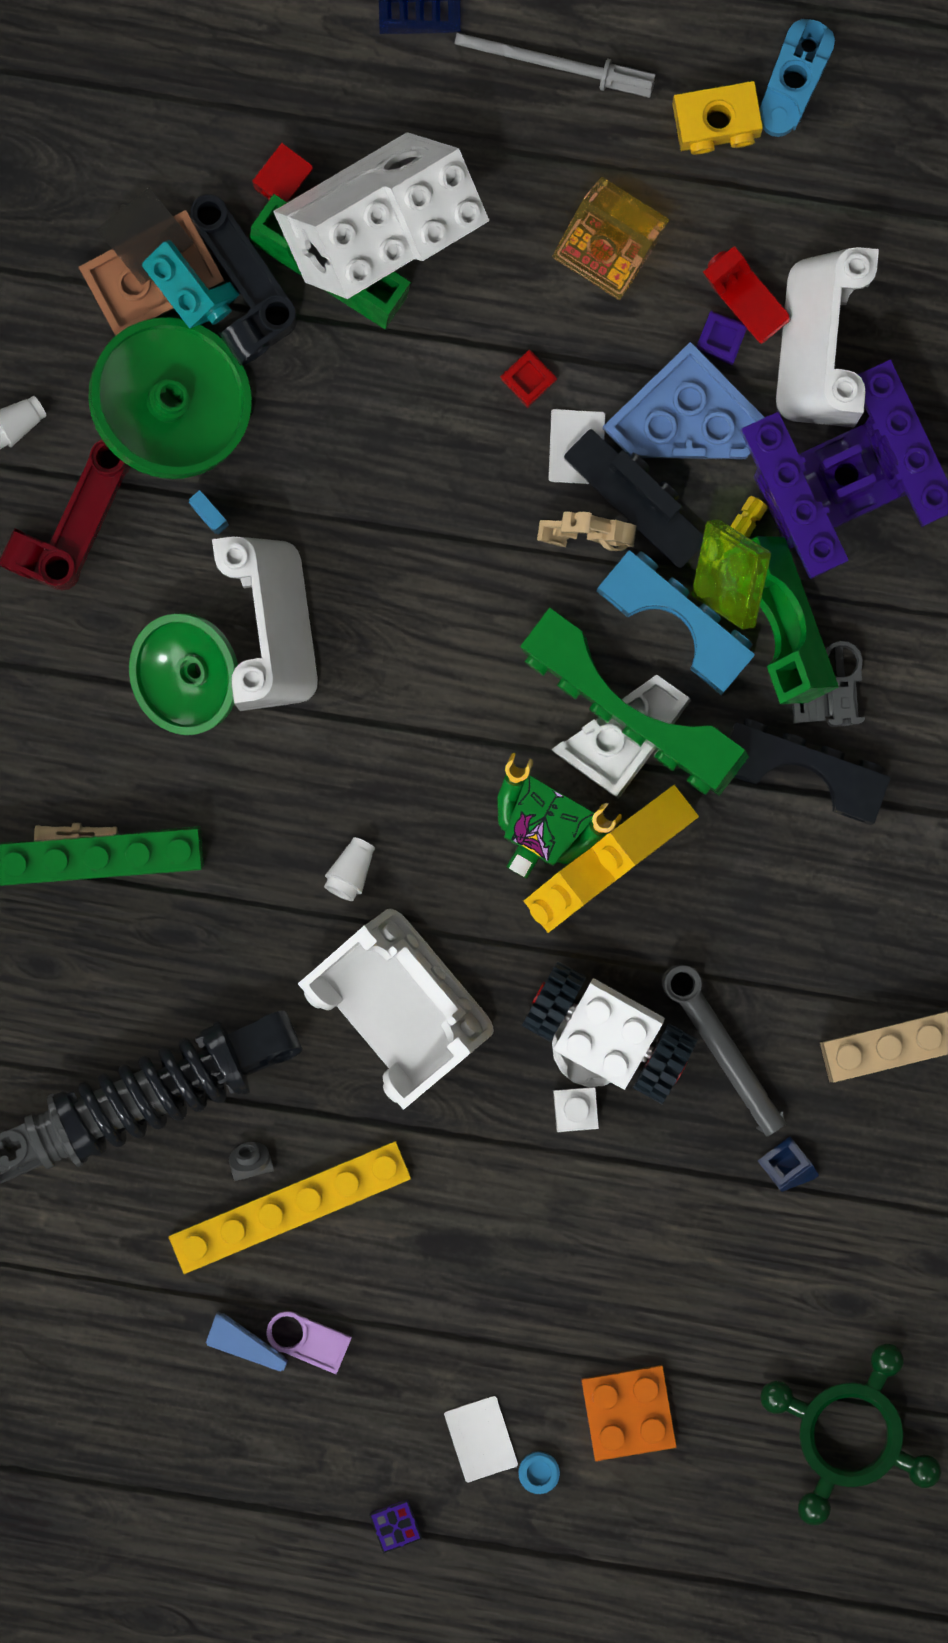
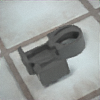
(840, 702)

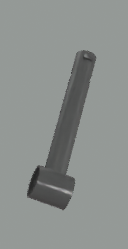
(725, 1051)

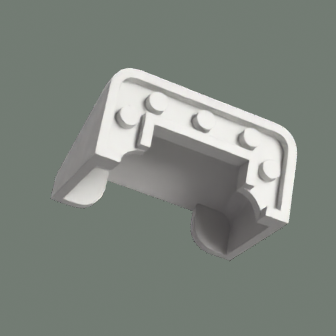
(807, 382)
(287, 663)
(400, 1004)

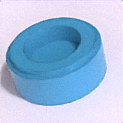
(538, 1472)

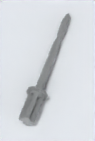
(611, 76)

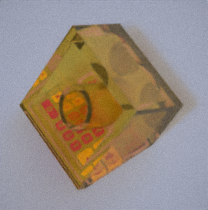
(610, 238)

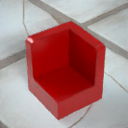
(282, 174)

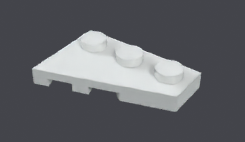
(606, 753)

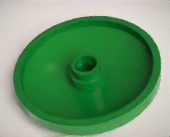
(169, 398)

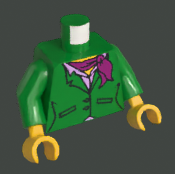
(545, 821)

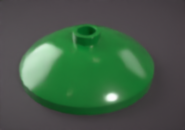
(166, 676)

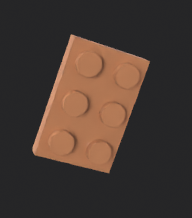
(129, 302)

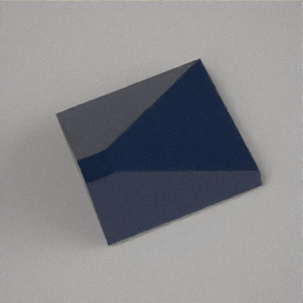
(788, 1165)

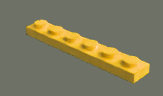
(289, 1207)

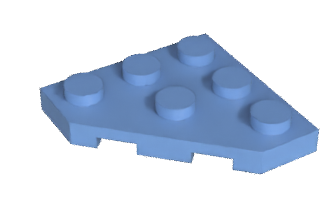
(685, 413)

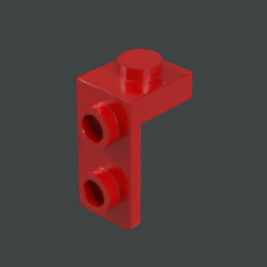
(746, 294)

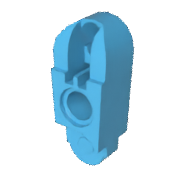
(784, 105)

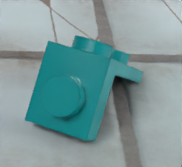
(185, 288)

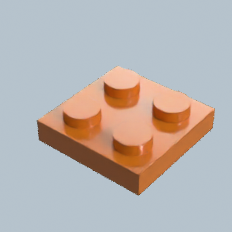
(628, 1413)

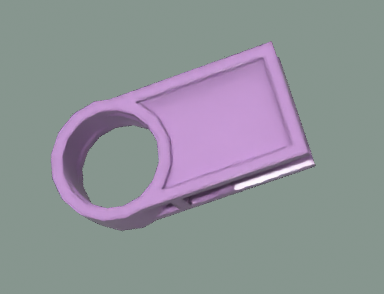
(318, 1345)

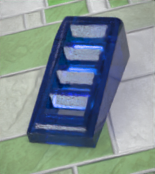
(404, 26)

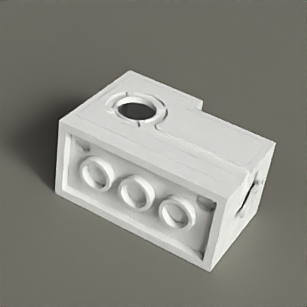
(381, 214)

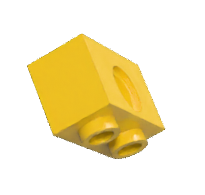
(735, 101)

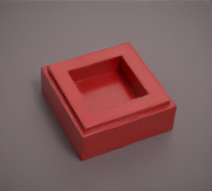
(528, 378)

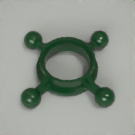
(922, 1470)

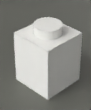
(575, 1109)

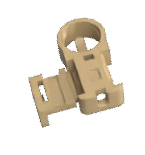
(598, 530)

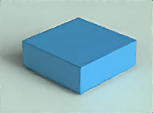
(208, 512)

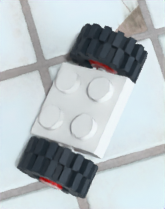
(609, 1033)

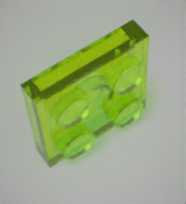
(731, 574)

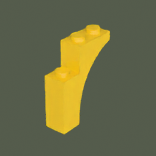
(610, 858)

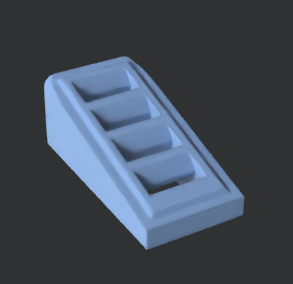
(238, 1341)

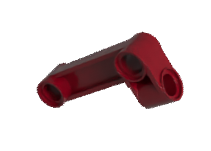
(76, 529)

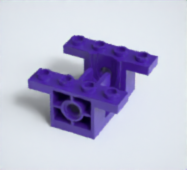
(885, 453)

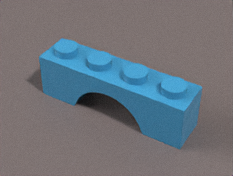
(637, 587)

